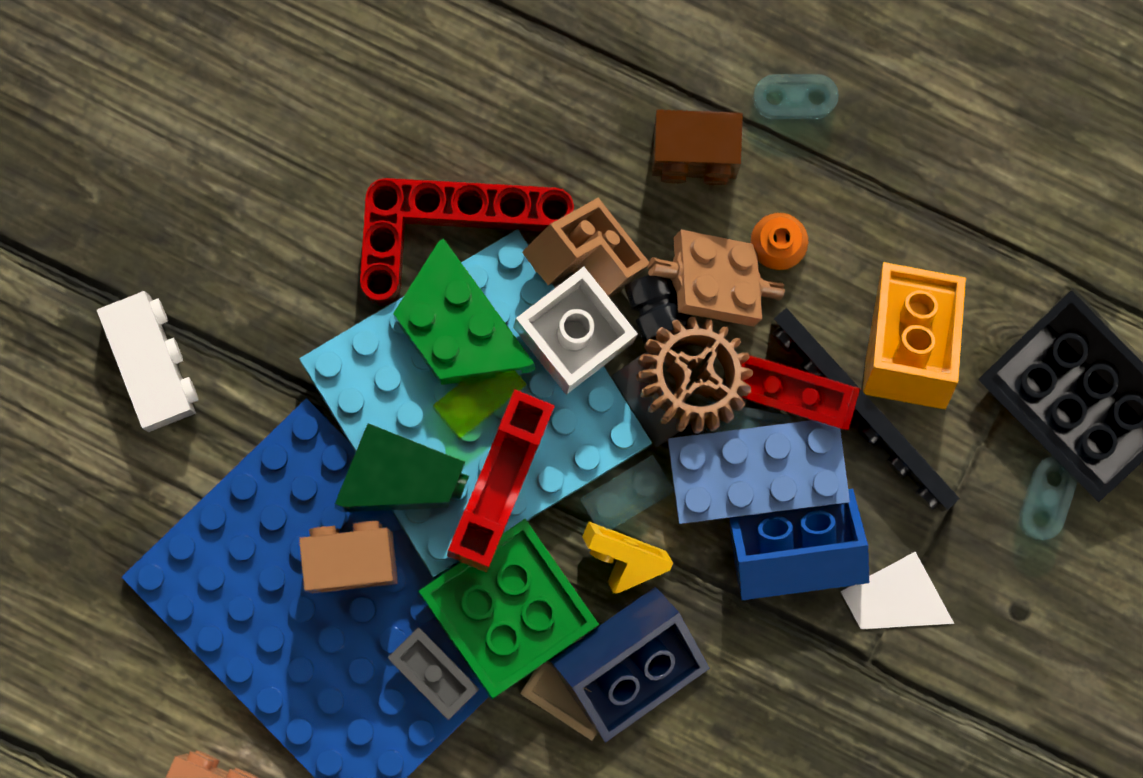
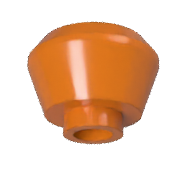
(779, 254)

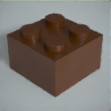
(697, 146)

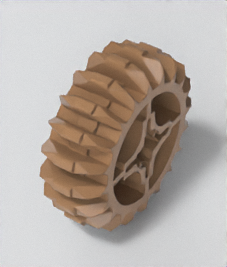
(708, 381)

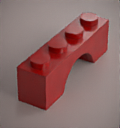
(500, 480)

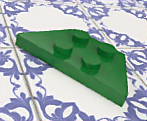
(456, 323)

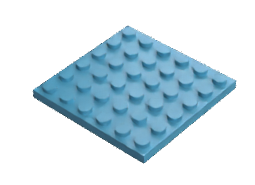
(383, 381)

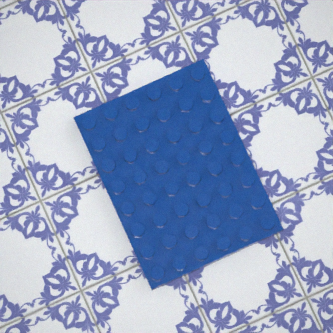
(294, 657)

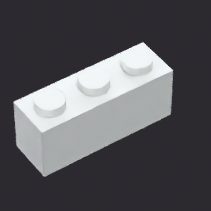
(148, 360)

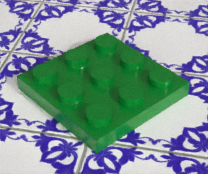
(510, 615)

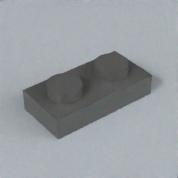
(433, 673)

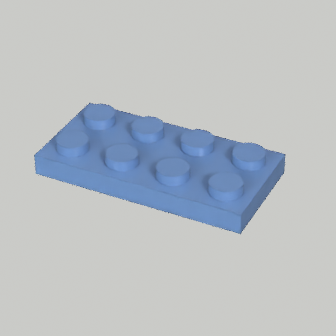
(757, 471)

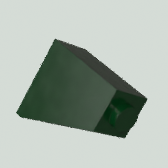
(399, 475)

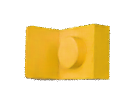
(635, 559)

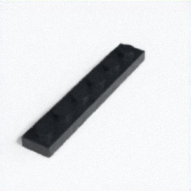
(874, 424)

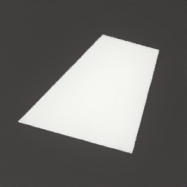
(897, 598)

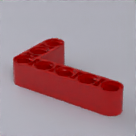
(446, 214)

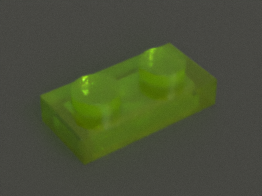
(476, 401)

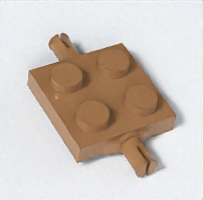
(716, 278)

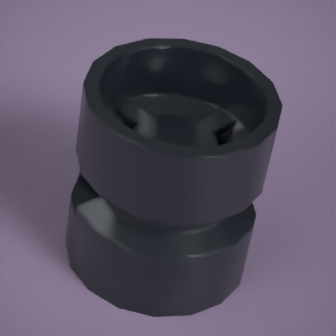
(656, 303)

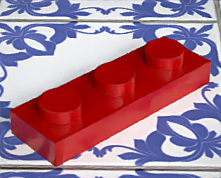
(801, 392)

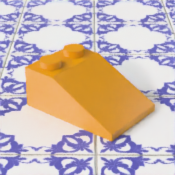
(915, 336)

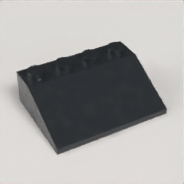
(1076, 393)

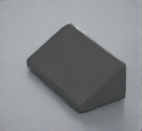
(630, 389)

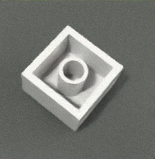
(575, 330)

